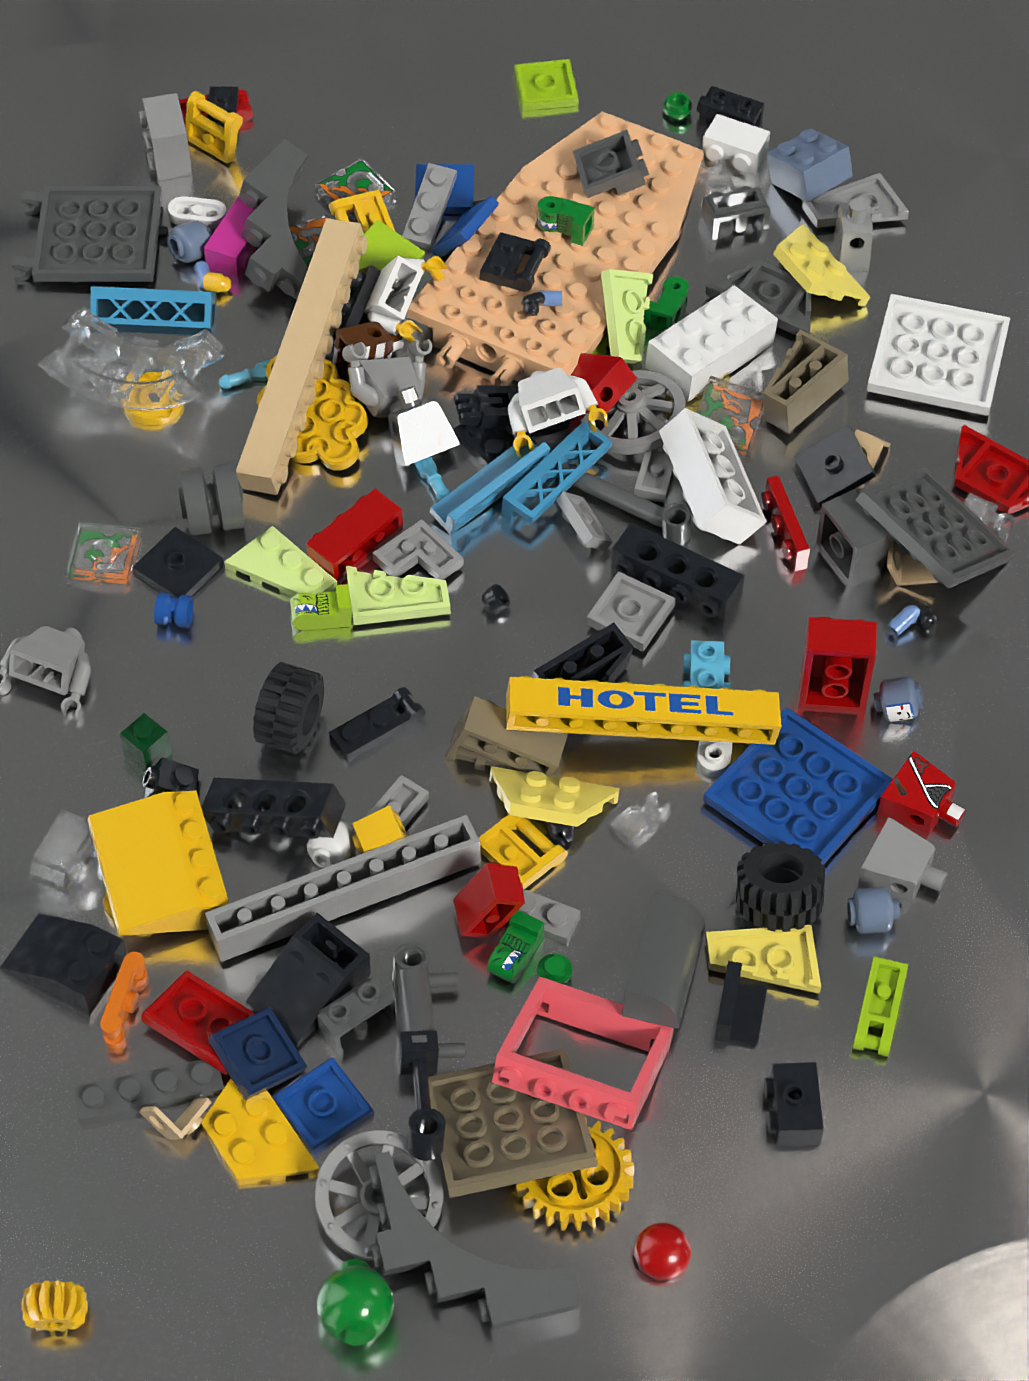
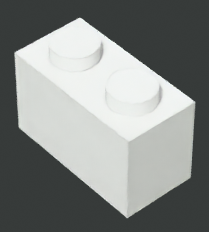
(736, 144)

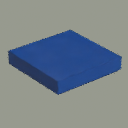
(463, 189)
(465, 227)
(323, 1106)

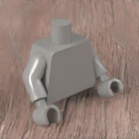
(379, 380)
(49, 661)

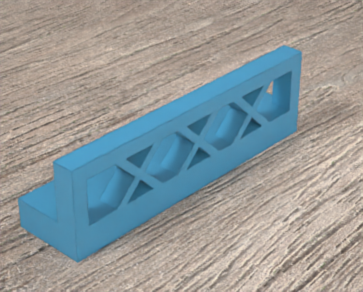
(153, 295)
(538, 480)
(486, 486)

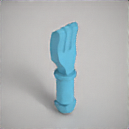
(245, 376)
(428, 470)

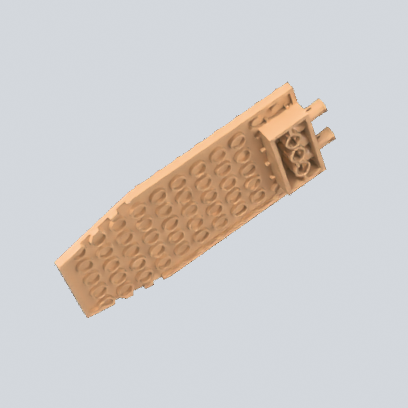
(629, 234)

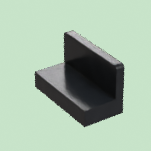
(740, 1008)

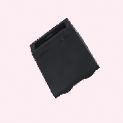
(309, 975)

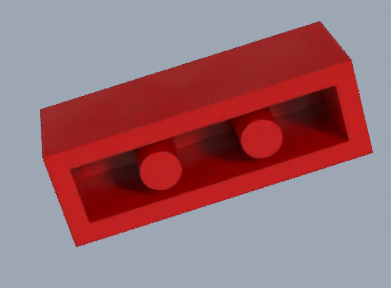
(355, 534)

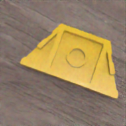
(255, 1138)

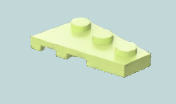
(624, 308)
(281, 564)
(392, 598)

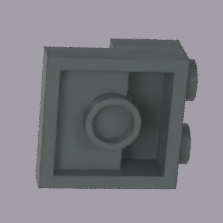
(611, 165)

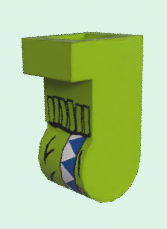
(322, 609)

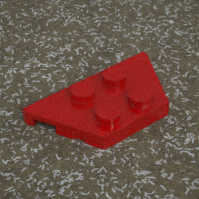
(992, 471)

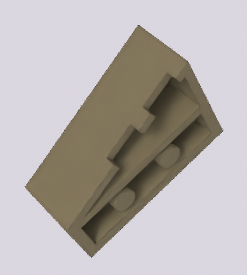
(804, 381)
(484, 738)

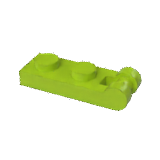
(881, 1005)

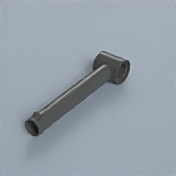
(673, 519)

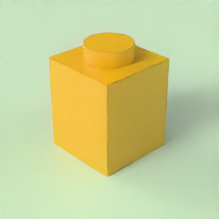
(378, 830)

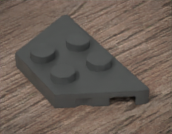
(774, 291)

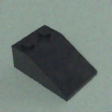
(67, 960)

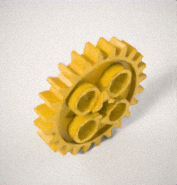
(612, 1168)

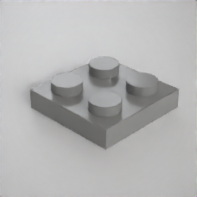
(633, 608)

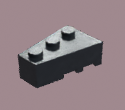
(595, 658)

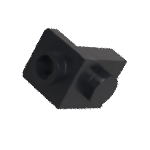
(225, 98)
(169, 777)

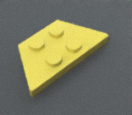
(817, 268)
(549, 797)

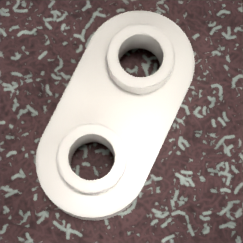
(188, 209)
(714, 766)

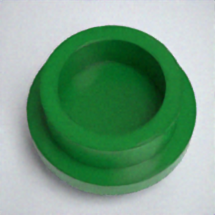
(677, 105)
(555, 968)

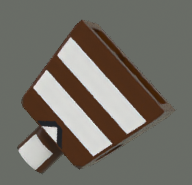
(376, 339)

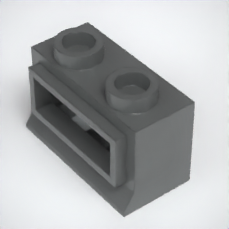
(735, 207)
(352, 1010)

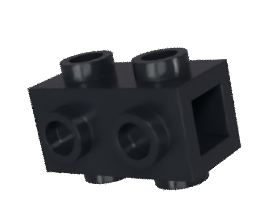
(729, 105)

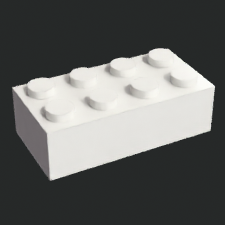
(712, 341)
(712, 477)

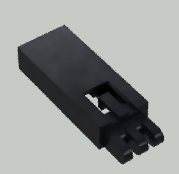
(490, 407)

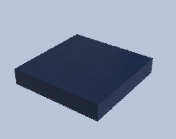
(257, 1053)

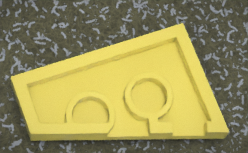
(768, 955)

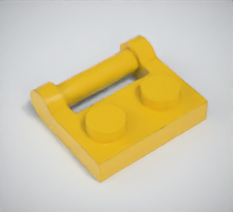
(206, 133)
(366, 206)
(505, 847)

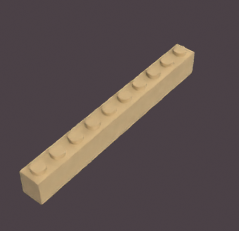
(301, 357)

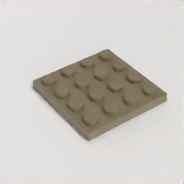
(505, 1135)

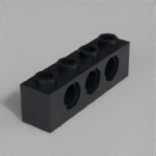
(677, 571)
(273, 807)

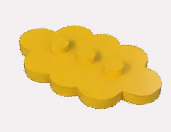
(331, 422)

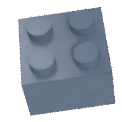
(809, 164)

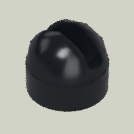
(495, 599)
(558, 832)

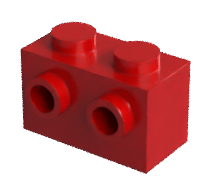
(489, 900)

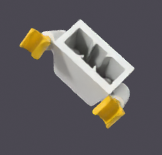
(395, 292)
(548, 400)

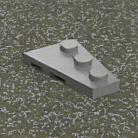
(873, 189)

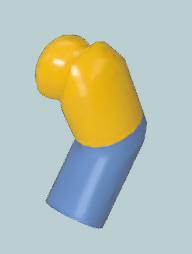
(209, 280)

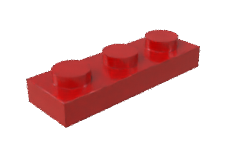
(785, 523)

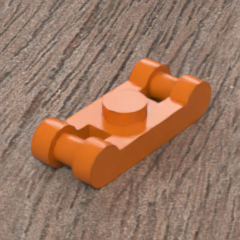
(123, 999)

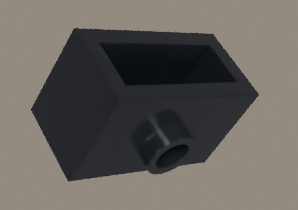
(795, 1104)

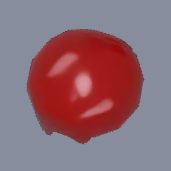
(662, 1251)

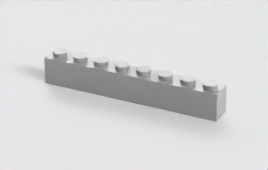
(343, 887)

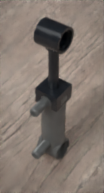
(419, 1043)

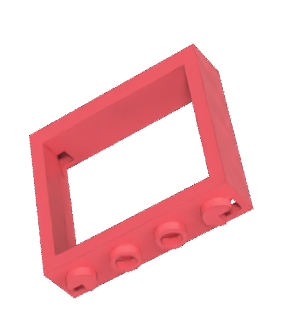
(570, 1089)

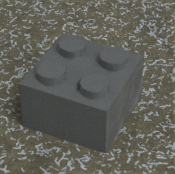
(852, 539)

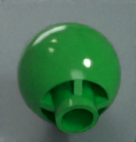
(355, 1303)

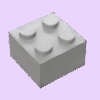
(165, 137)

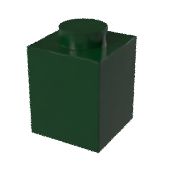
(145, 742)

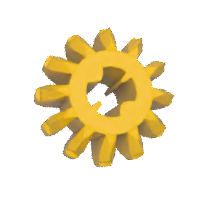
(54, 1306)

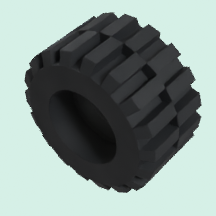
(288, 708)
(780, 886)

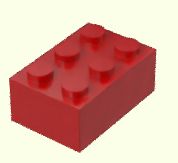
(837, 664)

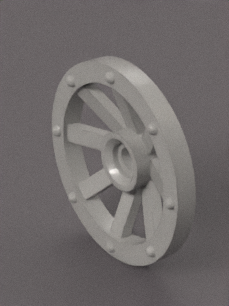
(635, 407)
(324, 1185)

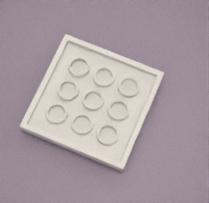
(938, 354)

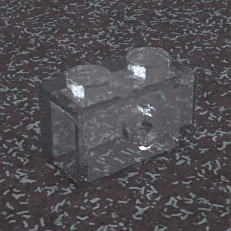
(64, 853)

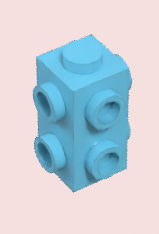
(706, 665)

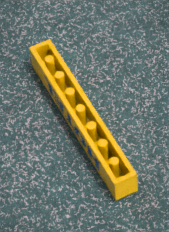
(642, 710)

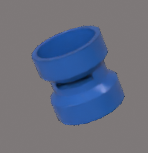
(173, 610)

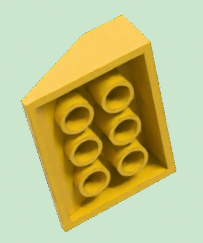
(158, 864)

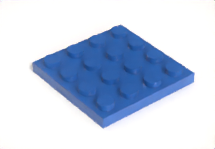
(799, 789)

